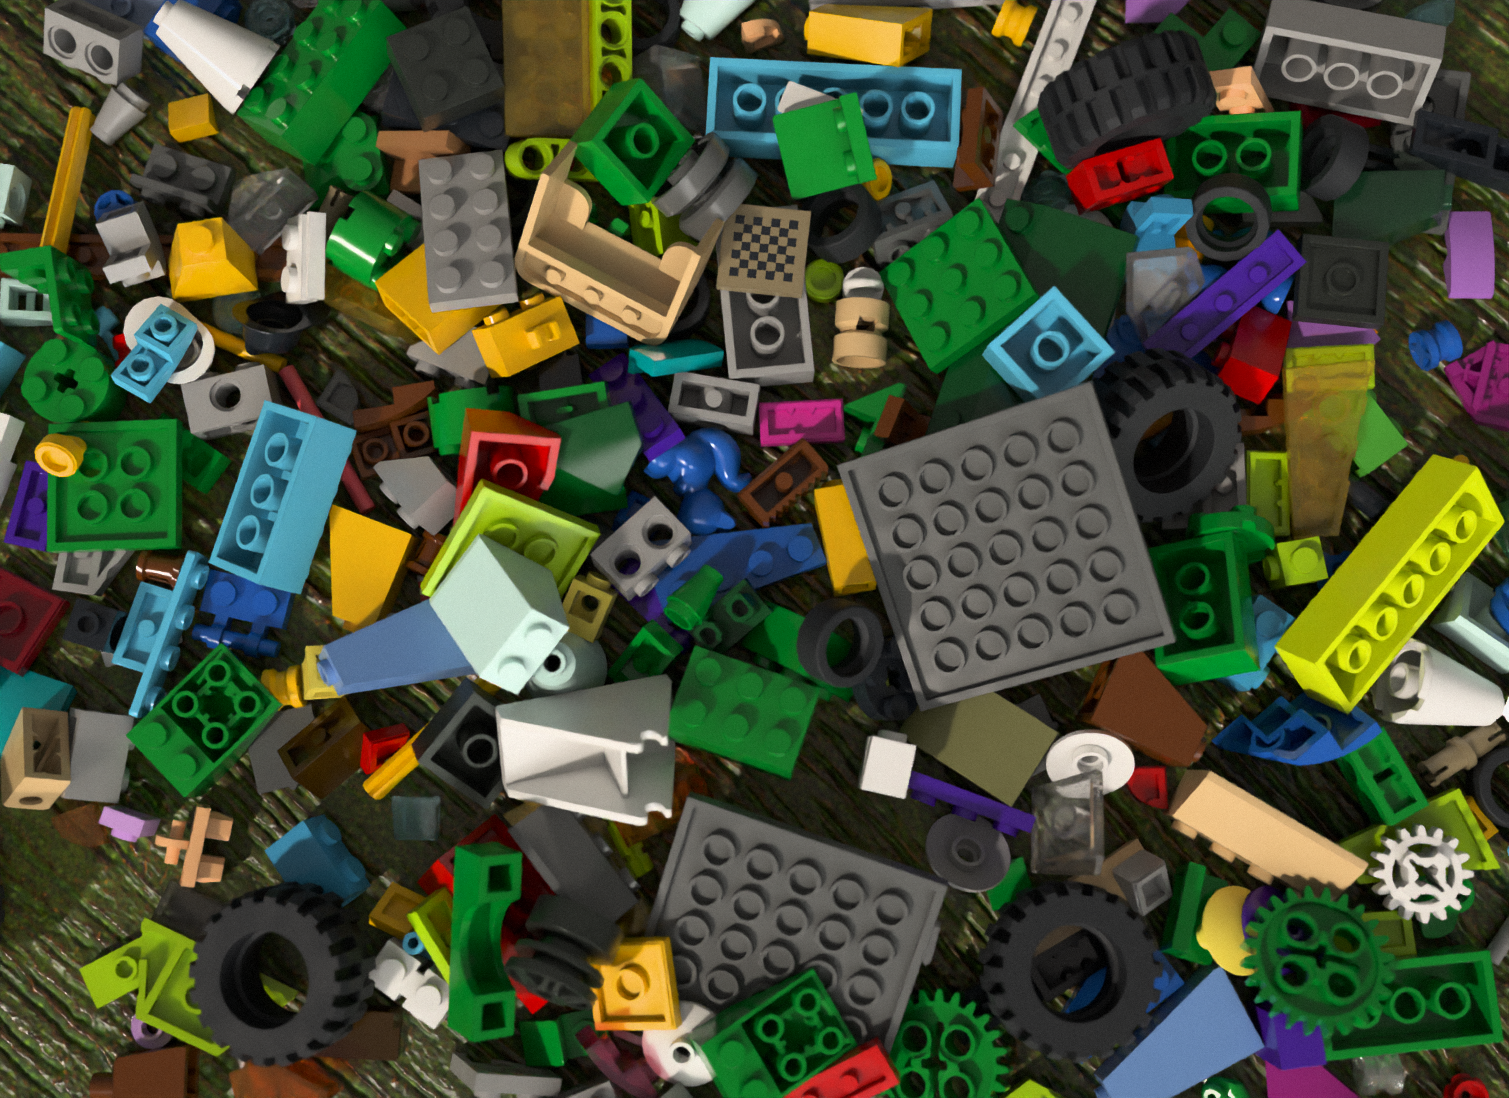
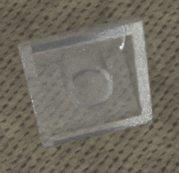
(677, 83)
(1160, 286)
(1068, 826)

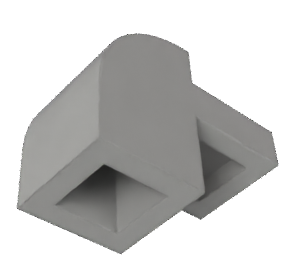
(132, 245)

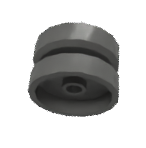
(704, 186)

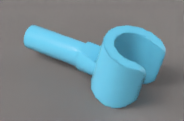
(108, 322)

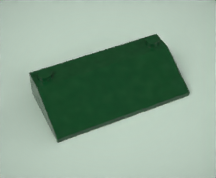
(1056, 250)

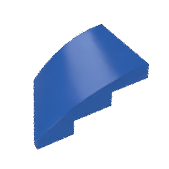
(1299, 732)

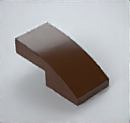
(408, 401)
(900, 422)

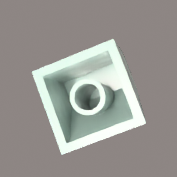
(501, 612)

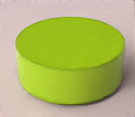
(823, 280)

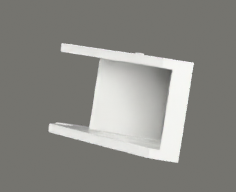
(592, 750)

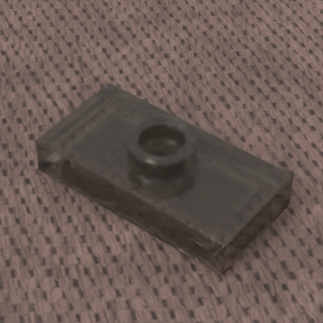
(185, 909)

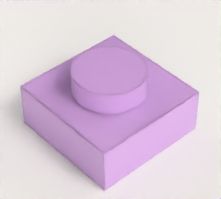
(128, 823)

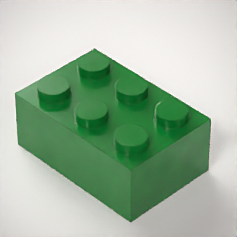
(1245, 144)
(1209, 607)
(742, 713)

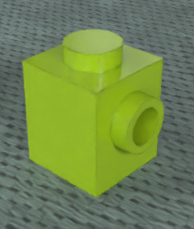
(1294, 563)

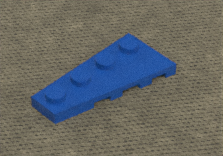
(757, 554)

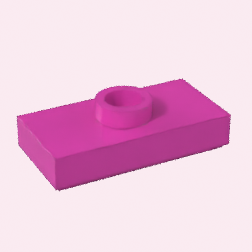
(813, 420)

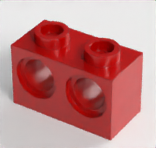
(1119, 176)

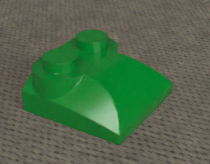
(351, 162)

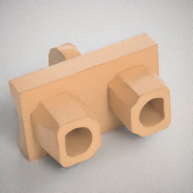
(197, 866)

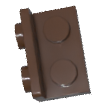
(978, 142)

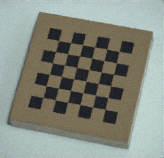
(764, 251)

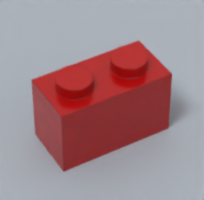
(1252, 353)

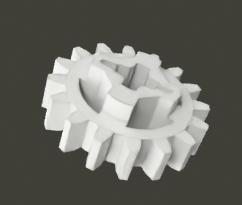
(1406, 882)

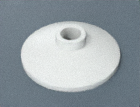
(1088, 751)
(661, 1045)

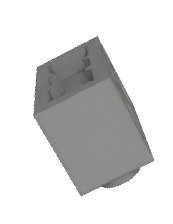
(93, 40)
(633, 542)

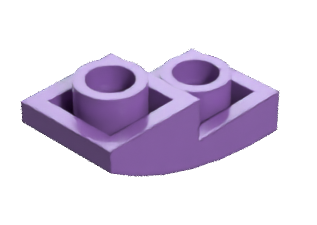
(1471, 256)

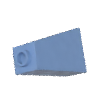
(393, 652)
(1185, 1042)

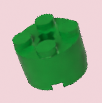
(371, 238)
(56, 372)
(449, 412)

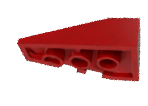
(504, 452)

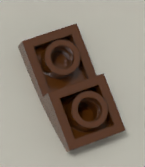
(1268, 416)
(401, 440)

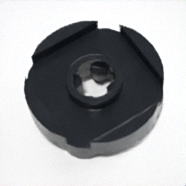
(884, 701)

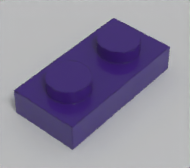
(29, 514)

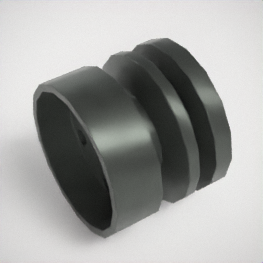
(560, 962)

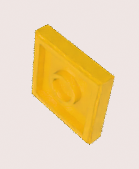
(638, 988)

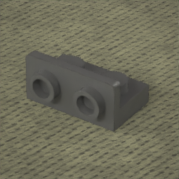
(185, 180)
(908, 220)

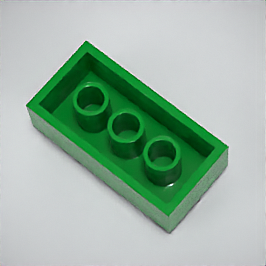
(321, 76)
(1435, 1003)

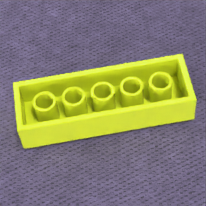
(1390, 583)

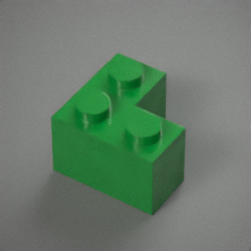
(1224, 44)
(775, 647)

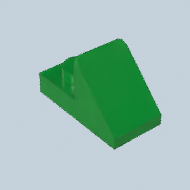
(869, 410)
(648, 655)
(552, 1037)

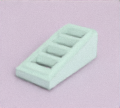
(9, 300)

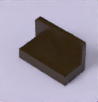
(326, 749)
(372, 1037)

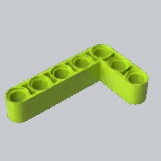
(615, 57)

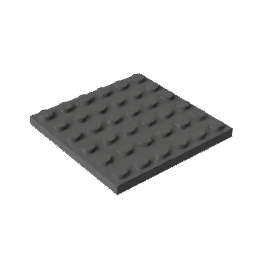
(1008, 548)
(770, 900)

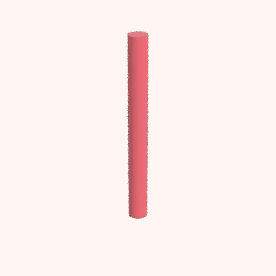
(307, 405)

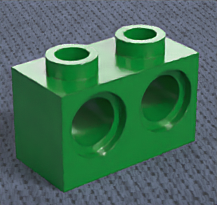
(1382, 781)

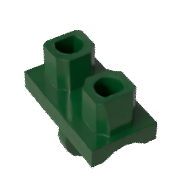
(731, 618)

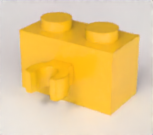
(524, 336)

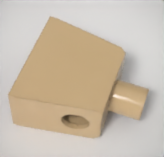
(36, 776)

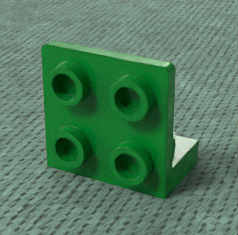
(824, 147)
(66, 284)

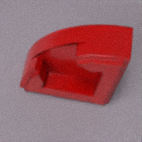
(380, 745)
(1149, 785)

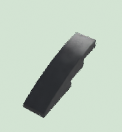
(1462, 149)
(1051, 973)

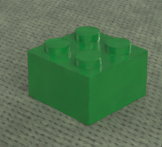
(631, 142)

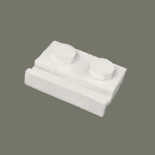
(305, 270)

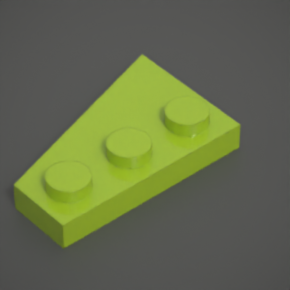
(1445, 811)

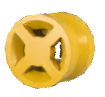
(1014, 21)
(285, 685)

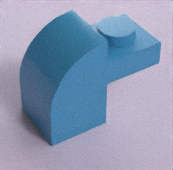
(1156, 221)

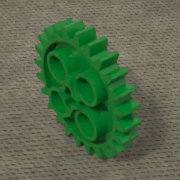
(1313, 1000)
(979, 1066)

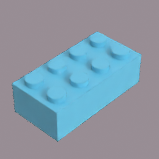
(282, 497)

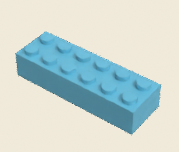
(906, 110)

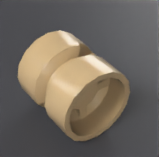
(865, 345)

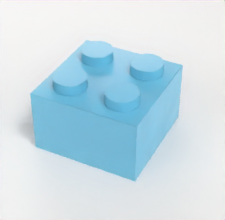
(1047, 349)

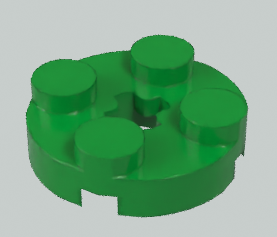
(1252, 531)

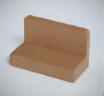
(411, 146)

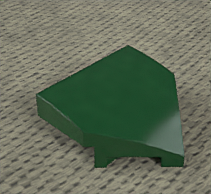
(600, 445)

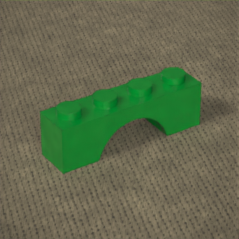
(479, 988)

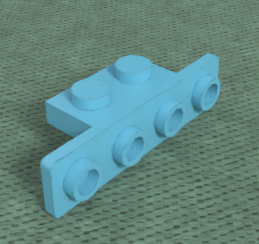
(155, 629)

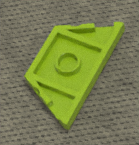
(166, 986)

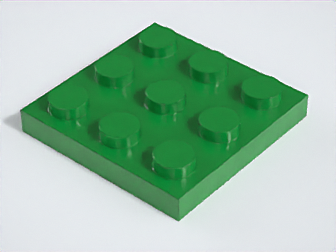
(959, 286)
(123, 490)

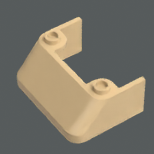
(600, 270)

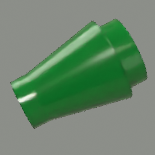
(692, 600)

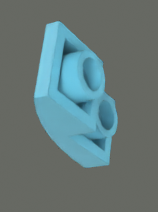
(159, 350)

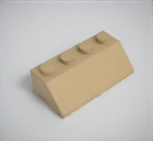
(1259, 836)

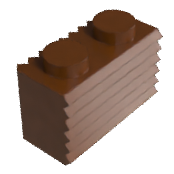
(783, 483)

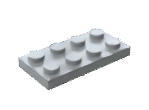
(467, 231)

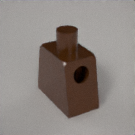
(151, 1073)

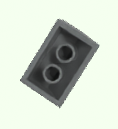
(576, 861)

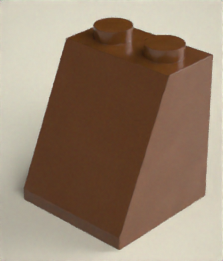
(1144, 710)

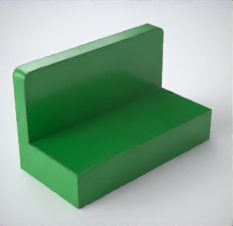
(1185, 912)

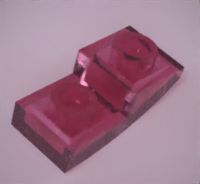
(620, 1067)

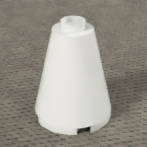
(215, 50)
(1434, 690)

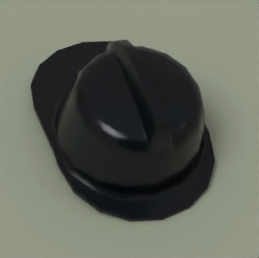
(274, 325)

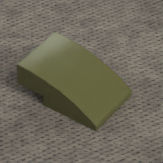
(982, 742)

